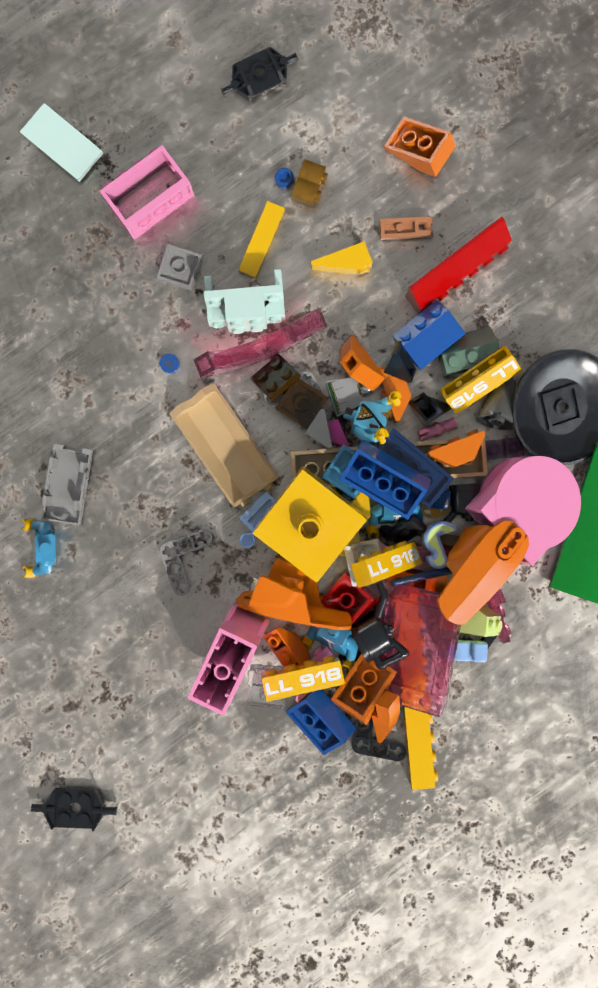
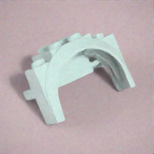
(245, 306)

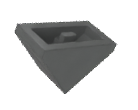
(319, 430)

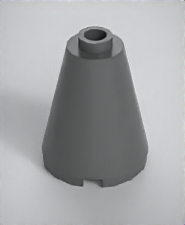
(497, 407)

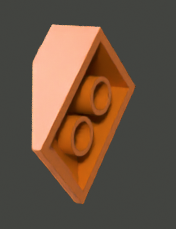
(421, 145)
(362, 689)

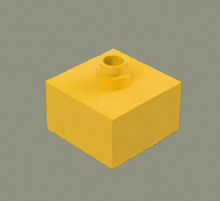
(310, 524)

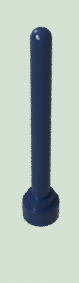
(420, 576)

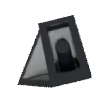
(428, 408)

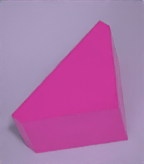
(336, 434)

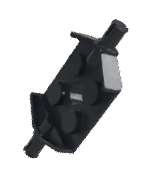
(249, 84)
(59, 812)

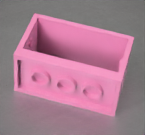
(157, 208)

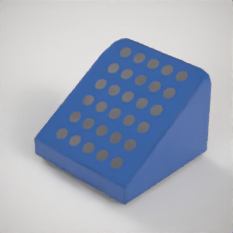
(443, 501)

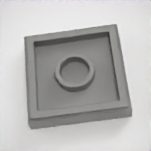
(179, 267)

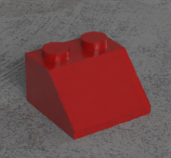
(350, 599)

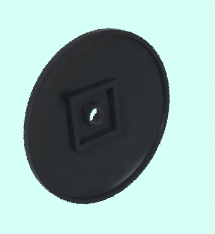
(539, 425)

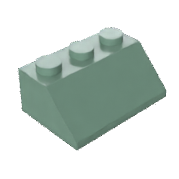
(468, 351)

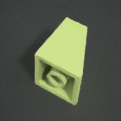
(483, 623)

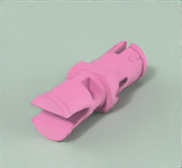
(437, 429)

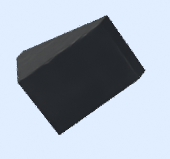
(400, 364)

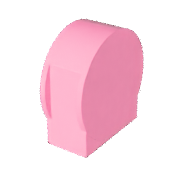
(535, 495)
(228, 659)

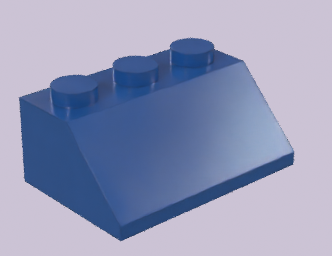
(429, 334)
(321, 721)

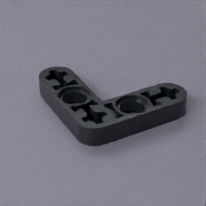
(365, 736)

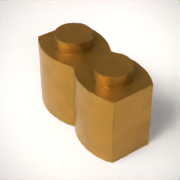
(309, 182)

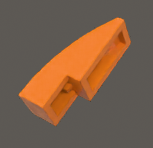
(386, 714)

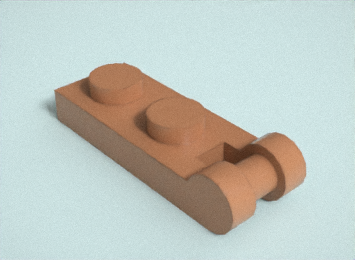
(405, 228)

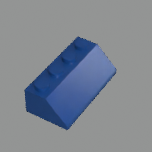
(385, 479)

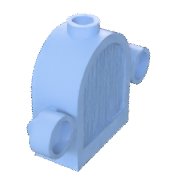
(253, 516)

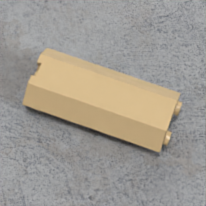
(224, 446)

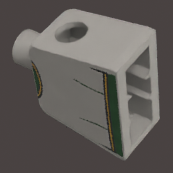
(346, 394)

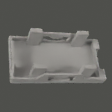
(66, 485)

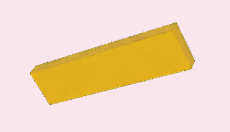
(261, 240)

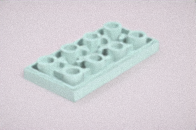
(61, 142)

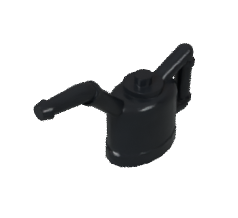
(460, 497)
(376, 637)

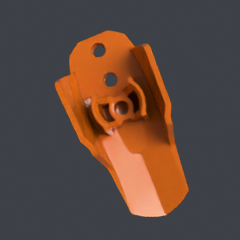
(480, 567)
(293, 598)

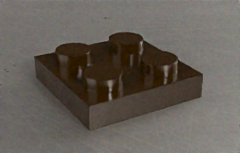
(275, 377)
(301, 403)

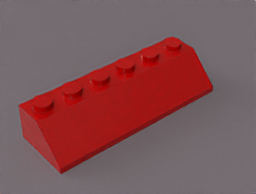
(459, 266)

